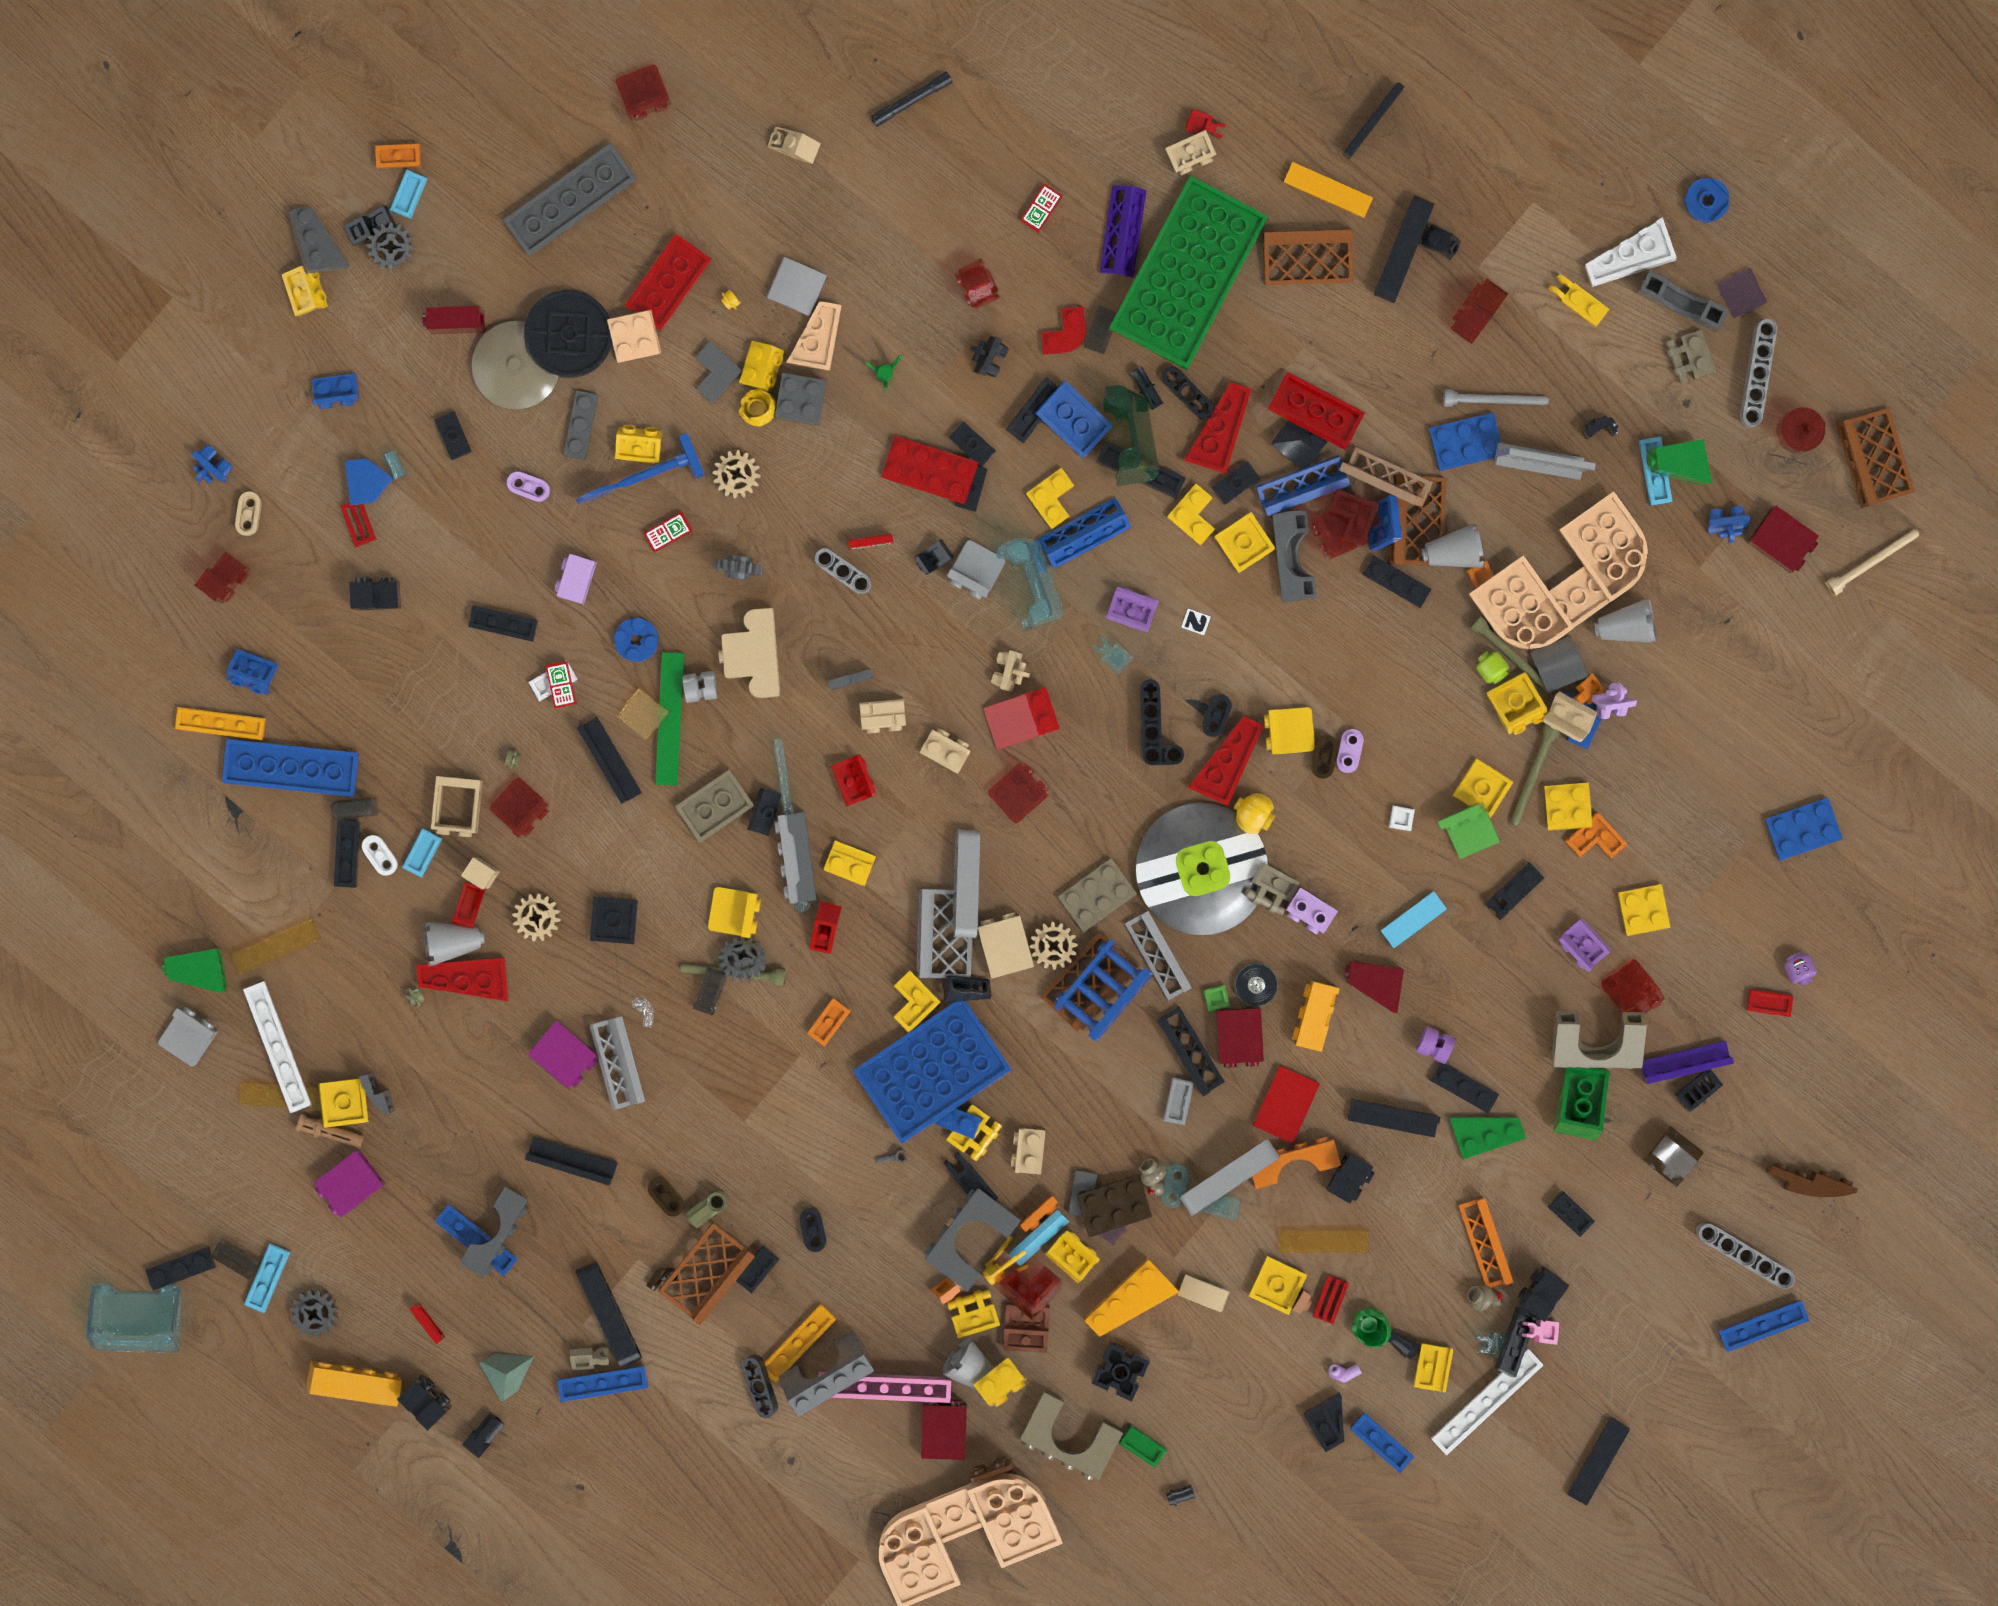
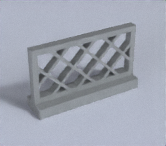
(1541, 461)
(925, 937)

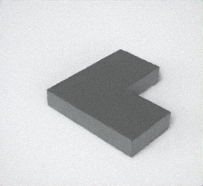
(722, 371)
(850, 679)

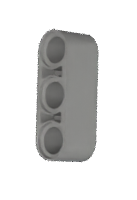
(836, 562)

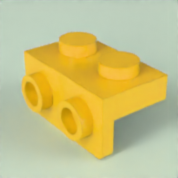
(762, 366)
(1072, 1256)

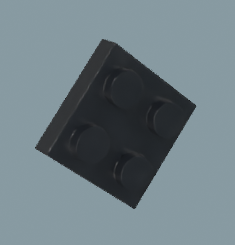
(614, 920)

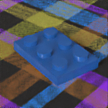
(1073, 419)
(1465, 441)
(1803, 829)

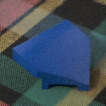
(365, 481)

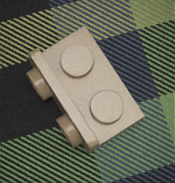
(1191, 152)
(1570, 717)
(945, 751)
(1029, 1150)

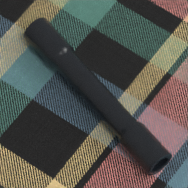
(890, 111)

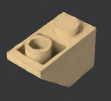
(794, 144)

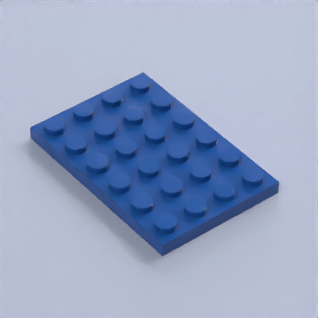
(932, 1070)

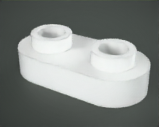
(380, 855)

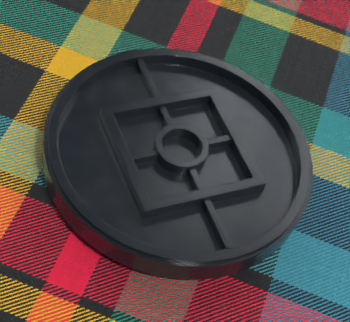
(568, 334)

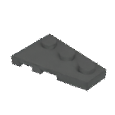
(314, 243)

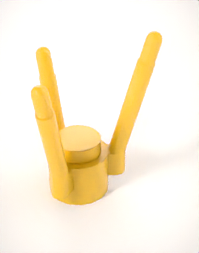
(995, 1272)

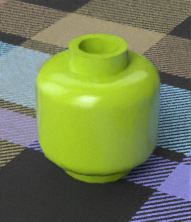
(1492, 667)

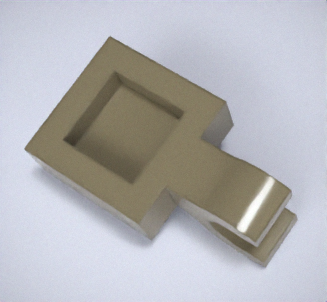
(586, 1359)

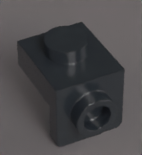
(1441, 242)
(1594, 426)
(933, 557)

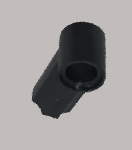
(480, 1438)

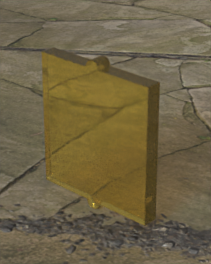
(643, 714)

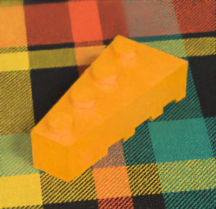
(1133, 1296)
(353, 1384)

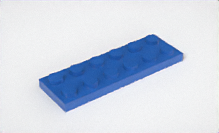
(290, 768)

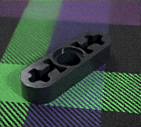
(1204, 400)
(761, 1369)

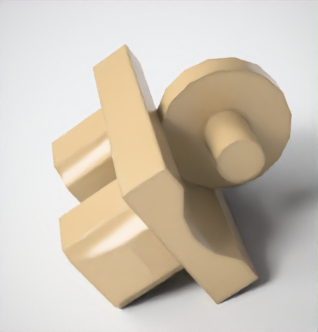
(1013, 670)

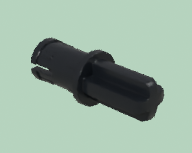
(1147, 388)

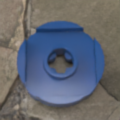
(1706, 187)
(624, 637)

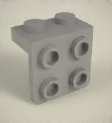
(976, 570)
(188, 1036)

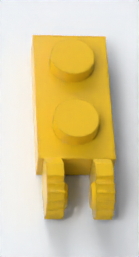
(1580, 301)

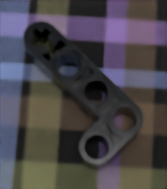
(1155, 722)

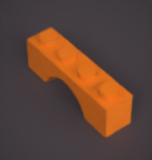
(1321, 1154)

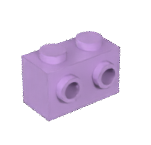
(575, 579)
(1311, 911)

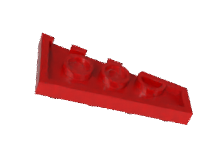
(1219, 435)
(1224, 769)
(473, 977)

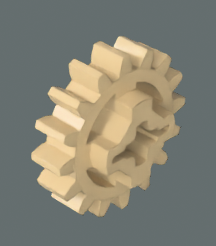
(731, 484)
(539, 928)
(1046, 952)

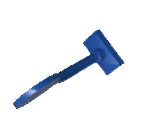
(688, 458)

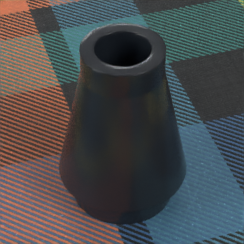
(1403, 1344)

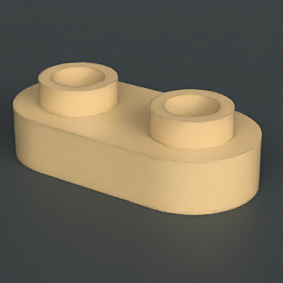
(247, 513)

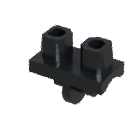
(984, 355)

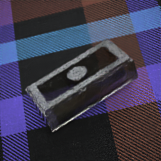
(354, 808)
(235, 1258)

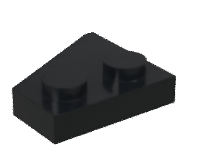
(1327, 1422)

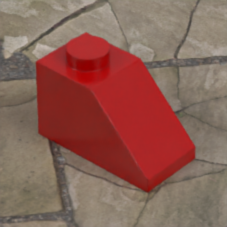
(825, 927)

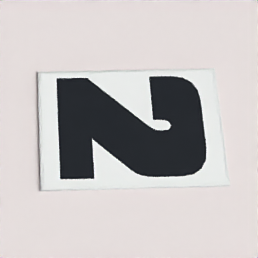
(1195, 621)

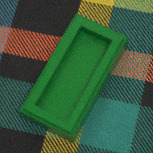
(1142, 1446)

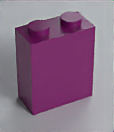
(564, 1055)
(349, 1183)

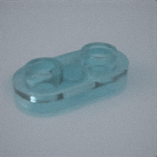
(1175, 1186)

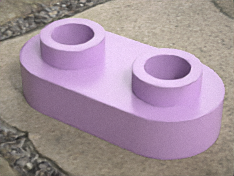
(528, 487)
(1349, 750)

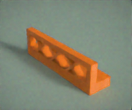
(1494, 1241)

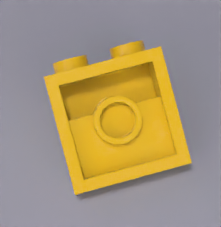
(1517, 704)

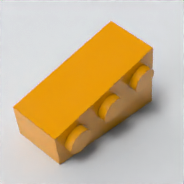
(1315, 1015)

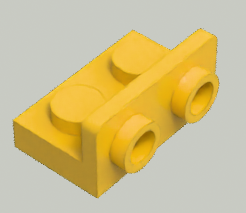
(304, 291)
(638, 444)

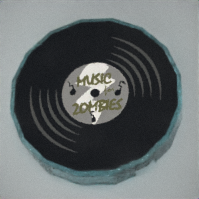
(1256, 984)

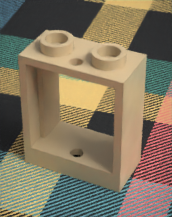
(456, 782)

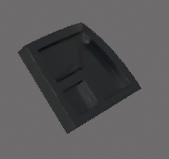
(1298, 444)

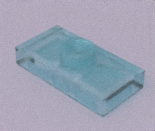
(1224, 1207)

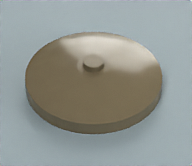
(507, 371)

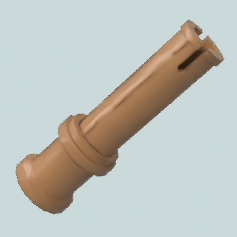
(316, 1128)

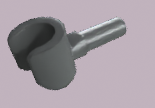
(894, 1157)

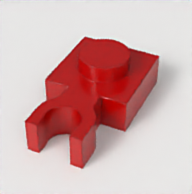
(1200, 122)

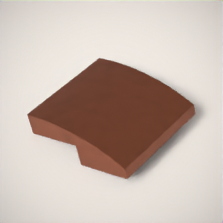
(1026, 1334)

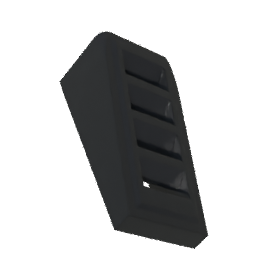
(954, 993)
(1704, 1095)

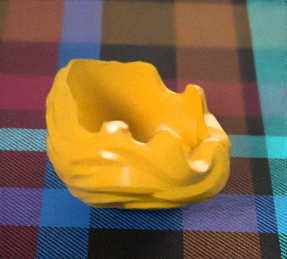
(757, 407)

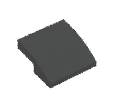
(1558, 664)
(381, 1100)

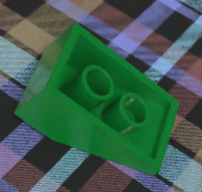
(1582, 1102)

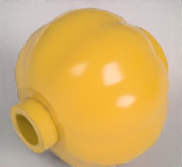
(1254, 813)

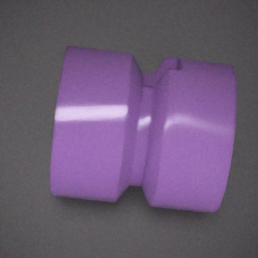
(1428, 1041)

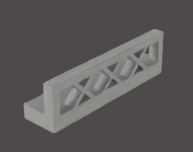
(1166, 952)
(624, 1061)

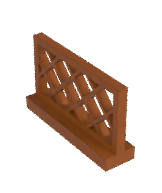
(1308, 237)
(1857, 459)
(1398, 548)
(1105, 992)
(721, 1285)

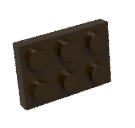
(1114, 1205)

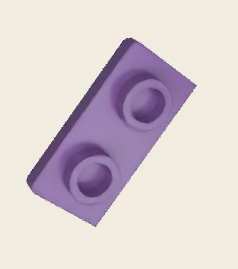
(1132, 609)
(1584, 944)

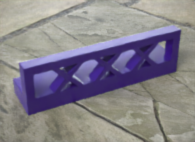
(1127, 230)
(1686, 1062)

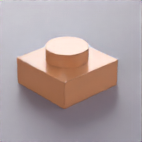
(1302, 1302)

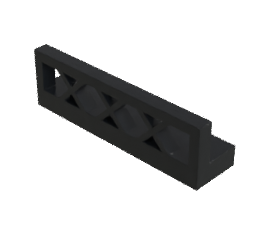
(609, 760)
(1186, 1060)
(1393, 1118)
(571, 1161)

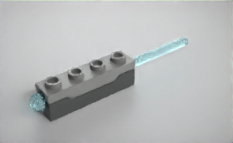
(793, 844)

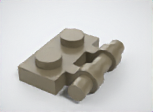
(1696, 353)
(1275, 882)

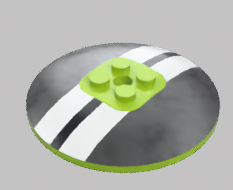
(1170, 876)

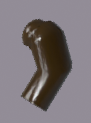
(659, 1276)

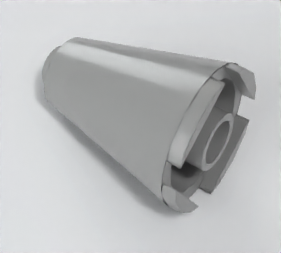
(1455, 549)
(1629, 624)
(449, 941)
(967, 1364)

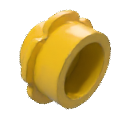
(730, 300)

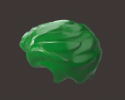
(1371, 1327)

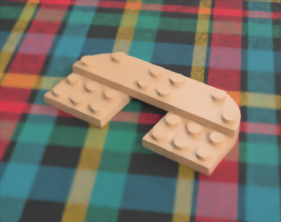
(1613, 561)
(1004, 1505)

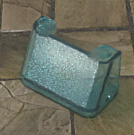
(1048, 604)
(134, 1320)

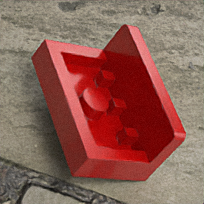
(853, 780)

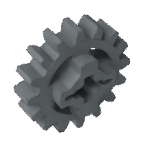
(390, 235)
(738, 567)
(744, 962)
(322, 1318)

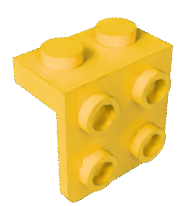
(1290, 730)
(734, 912)
(1000, 1382)

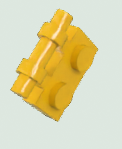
(963, 1142)
(975, 1320)

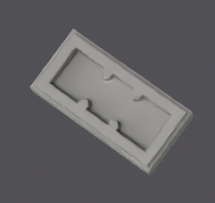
(1178, 1101)

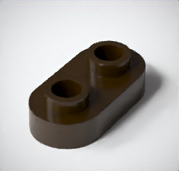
(1324, 756)
(666, 1196)

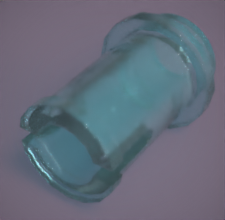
(394, 464)

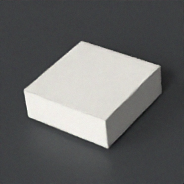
(1401, 818)

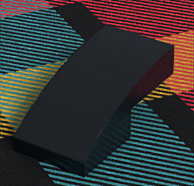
(363, 226)

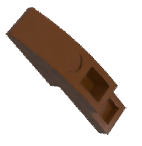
(1818, 1185)

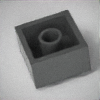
(800, 399)

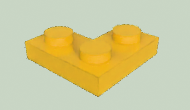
(1045, 497)
(1186, 515)
(920, 1002)

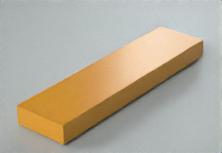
(1328, 190)
(220, 723)
(799, 1342)

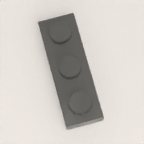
(580, 425)

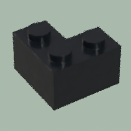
(374, 595)
(1350, 1177)

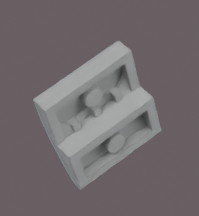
(796, 286)

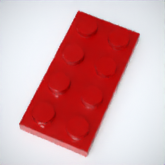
(669, 281)
(1316, 410)
(929, 470)

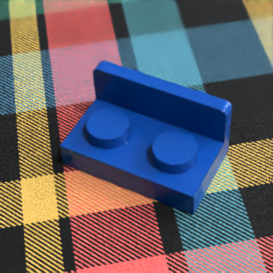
(335, 390)
(251, 672)

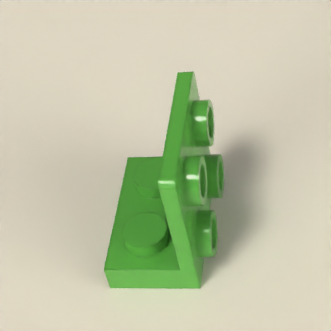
(1470, 830)

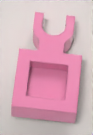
(1543, 1331)

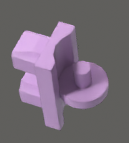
(1615, 700)

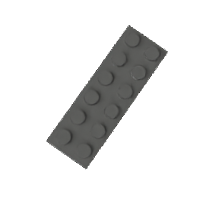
(570, 199)

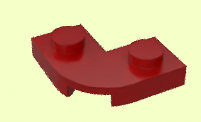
(1072, 335)

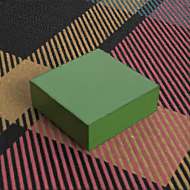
(1216, 998)

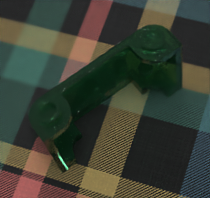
(1141, 461)

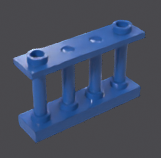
(1110, 1011)

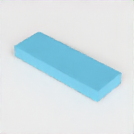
(1657, 485)
(1413, 919)
(1040, 1236)
(267, 1278)

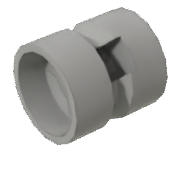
(692, 688)

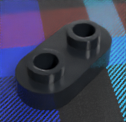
(1215, 715)
(813, 1229)

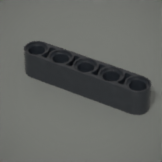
(1404, 249)
(608, 1314)

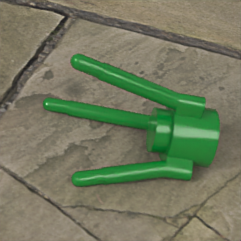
(884, 371)

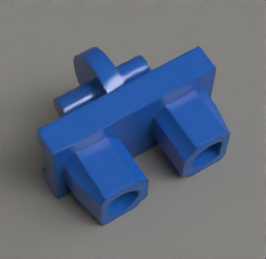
(204, 457)
(1728, 526)

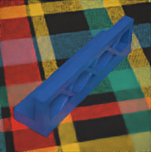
(1305, 493)
(1086, 536)

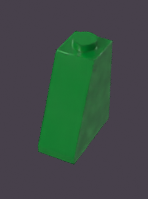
(1681, 462)
(197, 969)

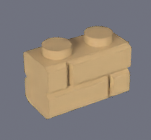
(883, 715)

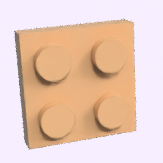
(634, 336)

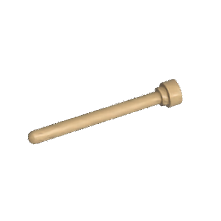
(1837, 584)

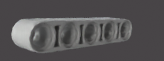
(1762, 363)
(966, 883)
(1229, 1177)
(1752, 1263)

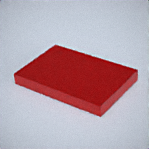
(1286, 1104)

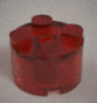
(978, 284)
(1789, 434)

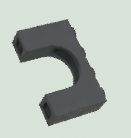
(978, 1208)
(850, 1367)

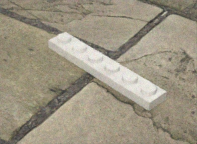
(277, 1047)
(1484, 1404)

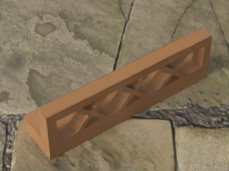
(1381, 483)

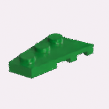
(1485, 1134)

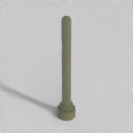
(1482, 627)
(1548, 736)
(776, 976)

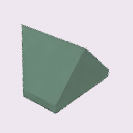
(506, 1372)

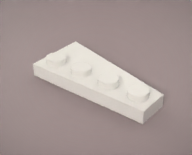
(1641, 252)

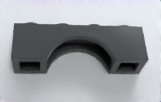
(1681, 302)
(1294, 580)
(479, 1257)

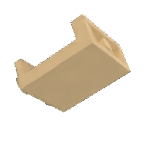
(1005, 945)

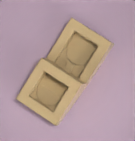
(1203, 1293)

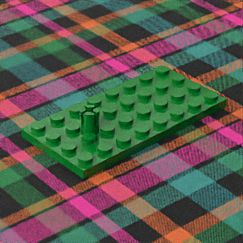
(1188, 272)

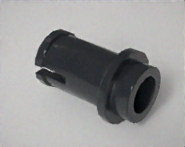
(1180, 1495)

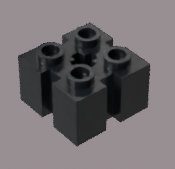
(1542, 1293)
(1126, 1383)
(425, 1402)

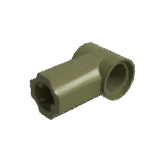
(706, 1209)

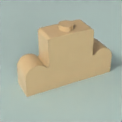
(754, 654)

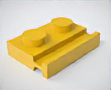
(849, 863)
(1433, 1367)

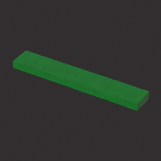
(670, 728)

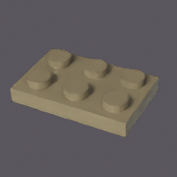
(714, 806)
(1097, 895)

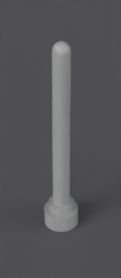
(1452, 398)

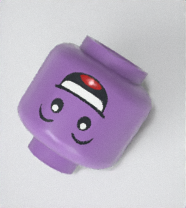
(1800, 968)

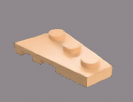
(818, 340)

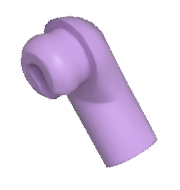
(1343, 1375)

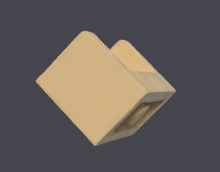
(480, 873)

